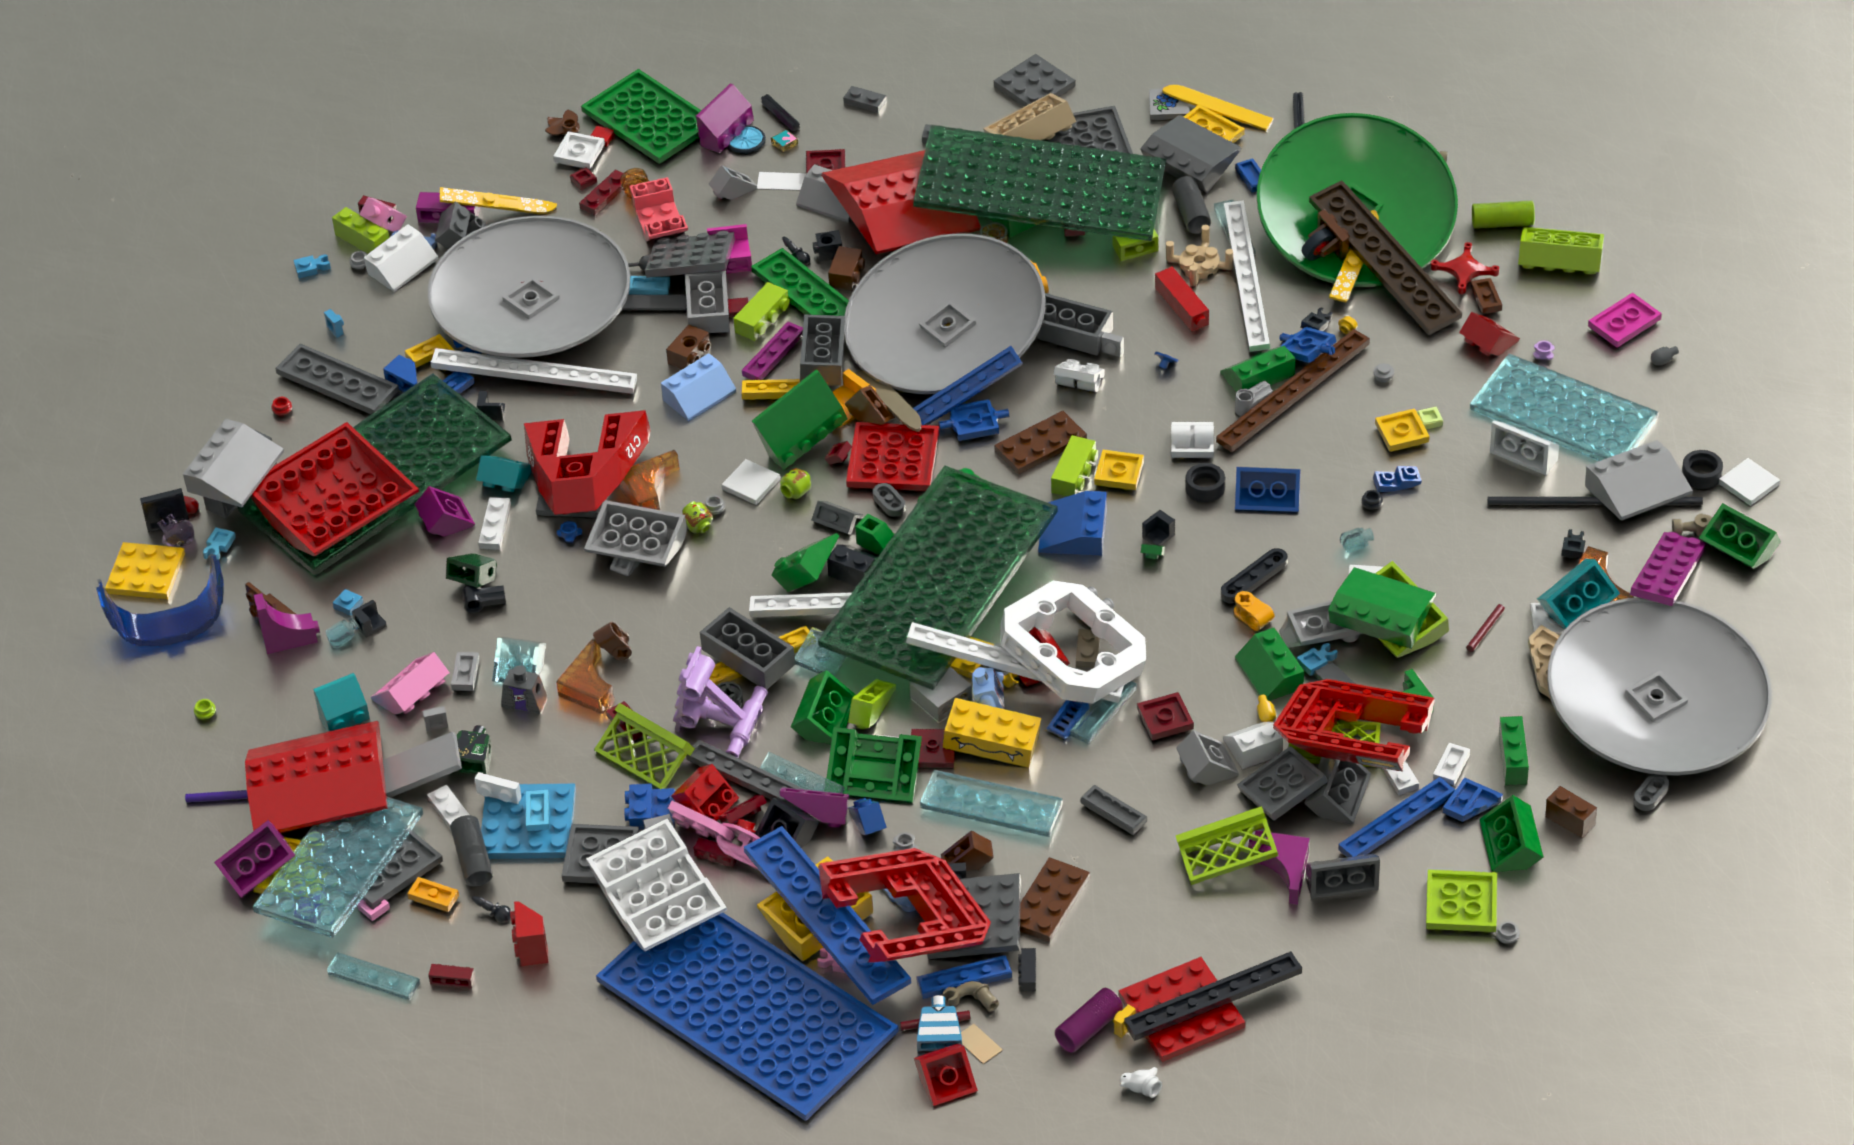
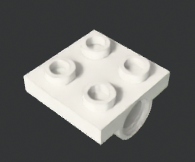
(1084, 376)
(1192, 440)

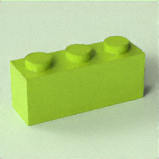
(358, 230)
(761, 311)
(1074, 466)

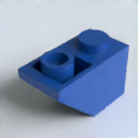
(867, 816)

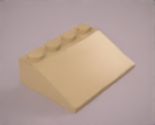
(1036, 120)

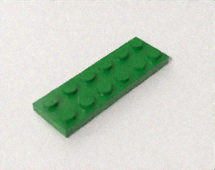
(804, 287)

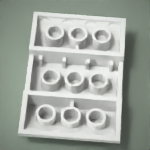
(655, 885)

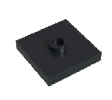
(161, 505)

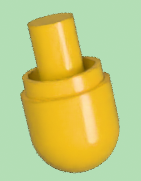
(1265, 709)

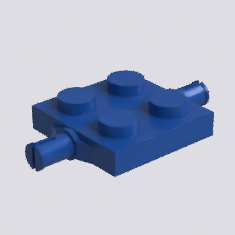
(1309, 343)
(974, 420)

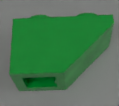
(873, 534)

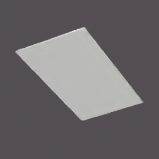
(783, 181)

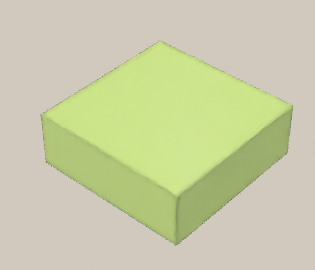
(1430, 417)

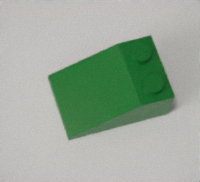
(804, 564)

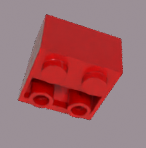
(706, 793)
(529, 935)

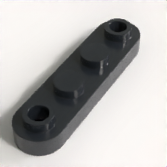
(1255, 574)

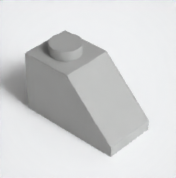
(731, 183)

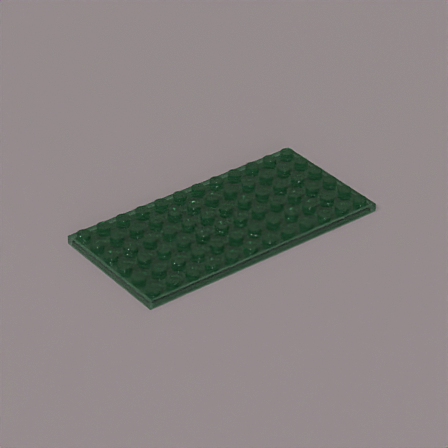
(1040, 182)
(428, 437)
(938, 573)

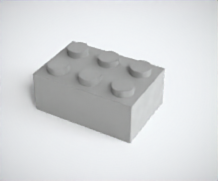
(707, 301)

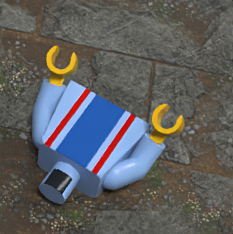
(989, 686)

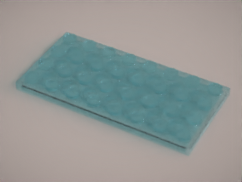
(1563, 409)
(336, 868)

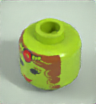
(795, 483)
(697, 517)

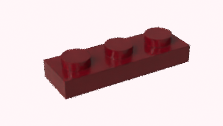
(602, 194)

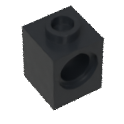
(827, 244)

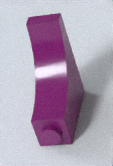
(284, 630)
(1290, 863)

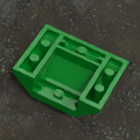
(874, 764)

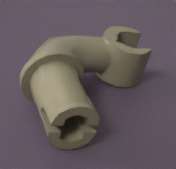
(977, 989)

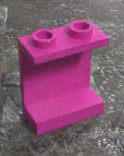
(740, 256)

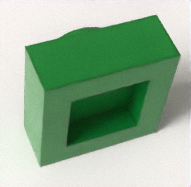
(1152, 551)

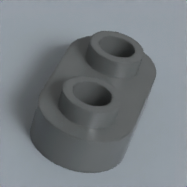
(889, 499)
(1651, 792)

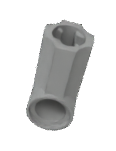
(1249, 398)

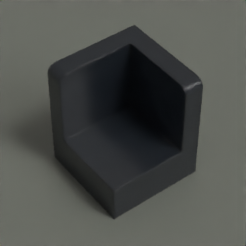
(493, 410)
(1158, 528)
(368, 618)

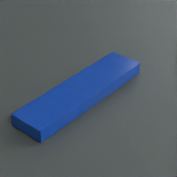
(982, 971)

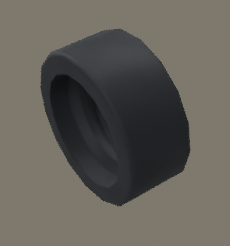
(1702, 457)
(1205, 494)

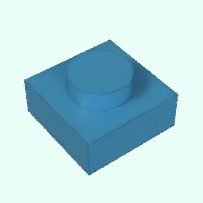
(334, 323)
(347, 602)

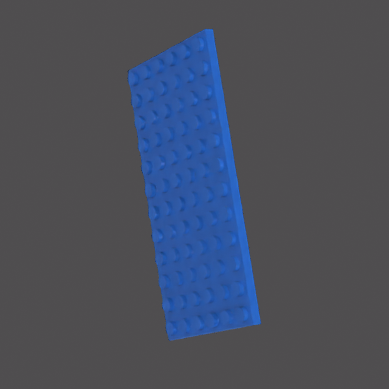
(752, 1010)

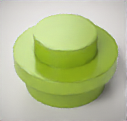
(204, 709)

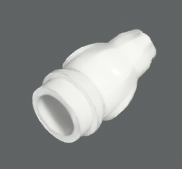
(1142, 1082)

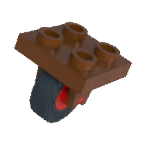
(1326, 239)

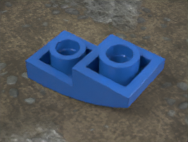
(1401, 479)

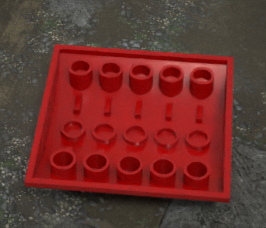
(881, 203)
(330, 490)
(317, 778)

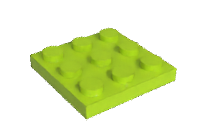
(1461, 900)

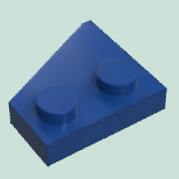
(1470, 799)

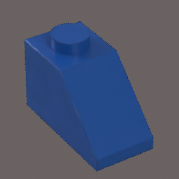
(401, 372)

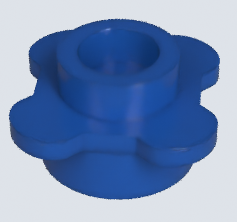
(569, 531)

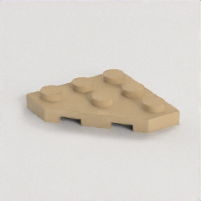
(1540, 646)

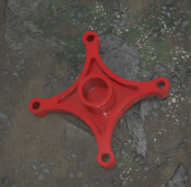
(1464, 268)

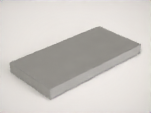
(421, 764)

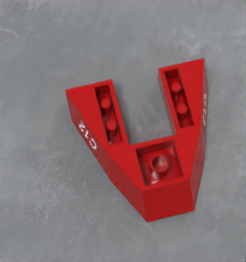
(585, 479)

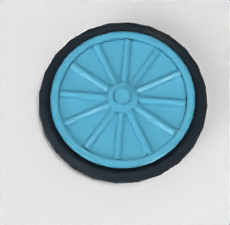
(748, 141)

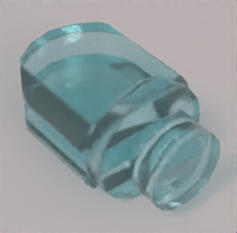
(1356, 539)
(341, 632)

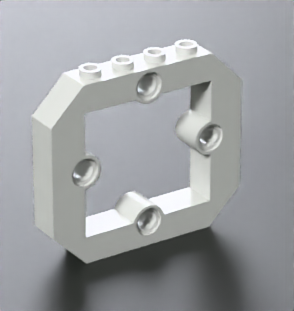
(1040, 658)

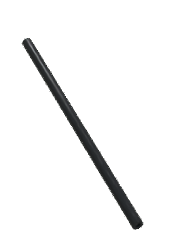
(1692, 501)

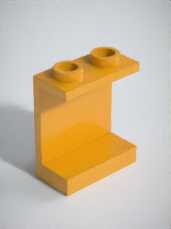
(851, 385)

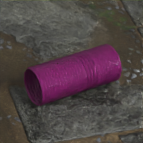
(1088, 1019)

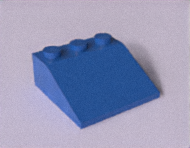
(1077, 525)

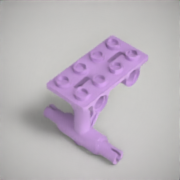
(694, 702)

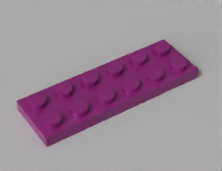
(1668, 568)

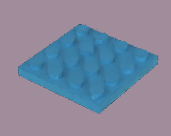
(506, 830)

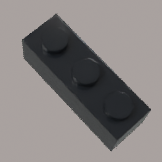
(1027, 969)

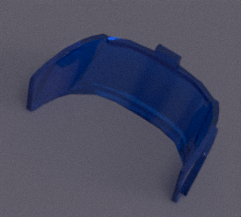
(169, 625)

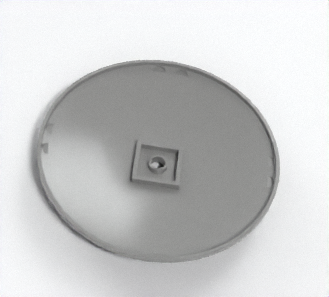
(908, 296)
(486, 307)
(1635, 648)

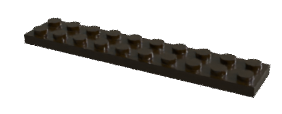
(1387, 259)

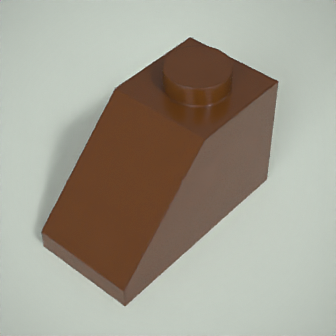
(869, 407)
(970, 849)

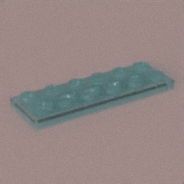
(991, 803)

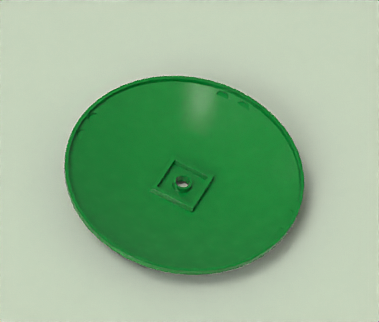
(1381, 164)

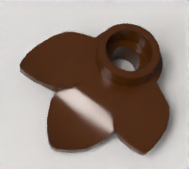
(563, 125)

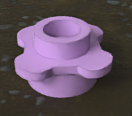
(1543, 350)

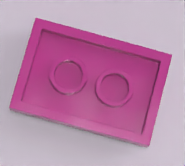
(1624, 319)

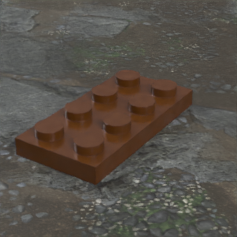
(1038, 442)
(1051, 898)

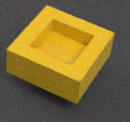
(1119, 1027)

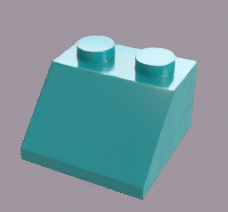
(503, 472)
(341, 703)

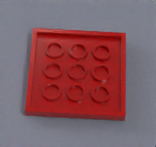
(892, 456)
(1189, 1033)

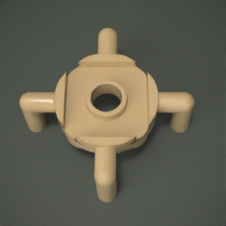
(1208, 255)

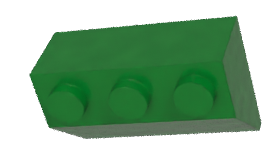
(1268, 366)
(1740, 537)
(1270, 665)
(822, 707)
(1511, 836)

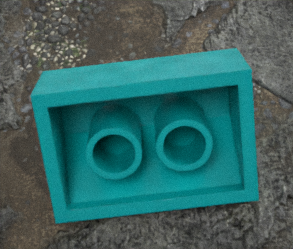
(1578, 592)

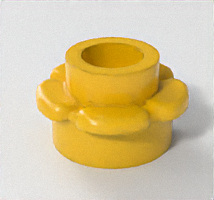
(1347, 324)

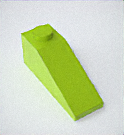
(870, 703)

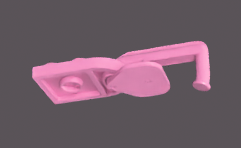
(723, 833)

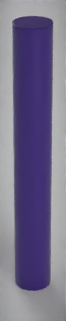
(216, 796)

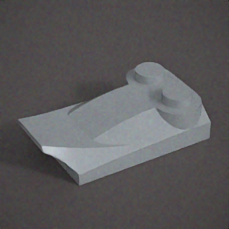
(1313, 626)

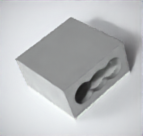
(940, 700)

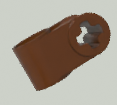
(613, 640)

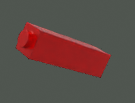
(1182, 299)

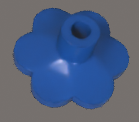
(1165, 359)

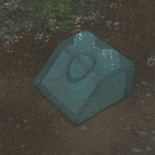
(515, 652)

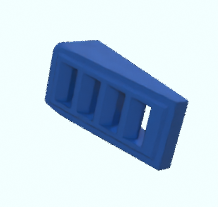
(1065, 709)

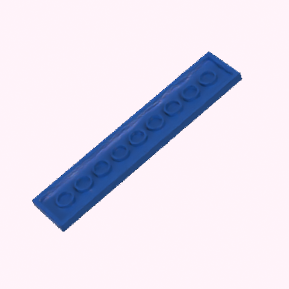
(835, 928)

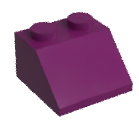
(443, 512)

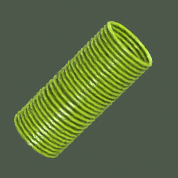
(1503, 214)

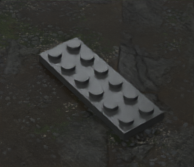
(337, 379)

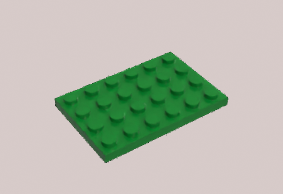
(646, 115)

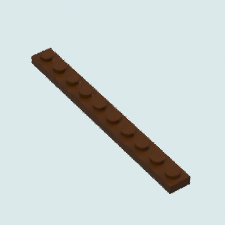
(1292, 391)

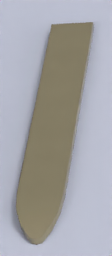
(894, 402)

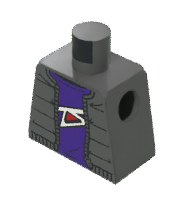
(523, 691)

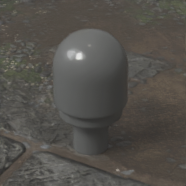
(1663, 355)

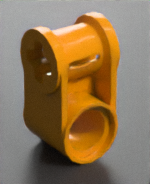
(1252, 611)

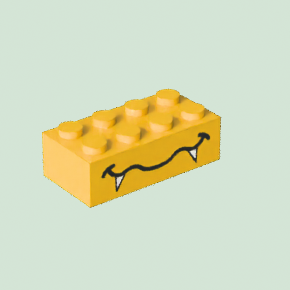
(991, 732)

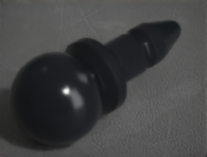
(798, 253)
(501, 913)

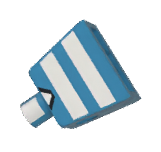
(938, 1026)

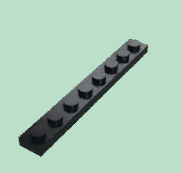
(1212, 996)

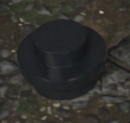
(1372, 499)

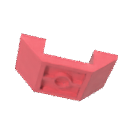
(657, 209)

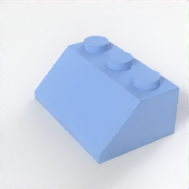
(697, 387)

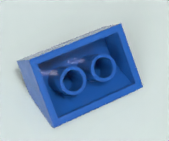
(1267, 489)

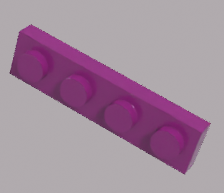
(773, 352)

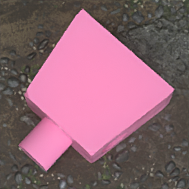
(379, 213)

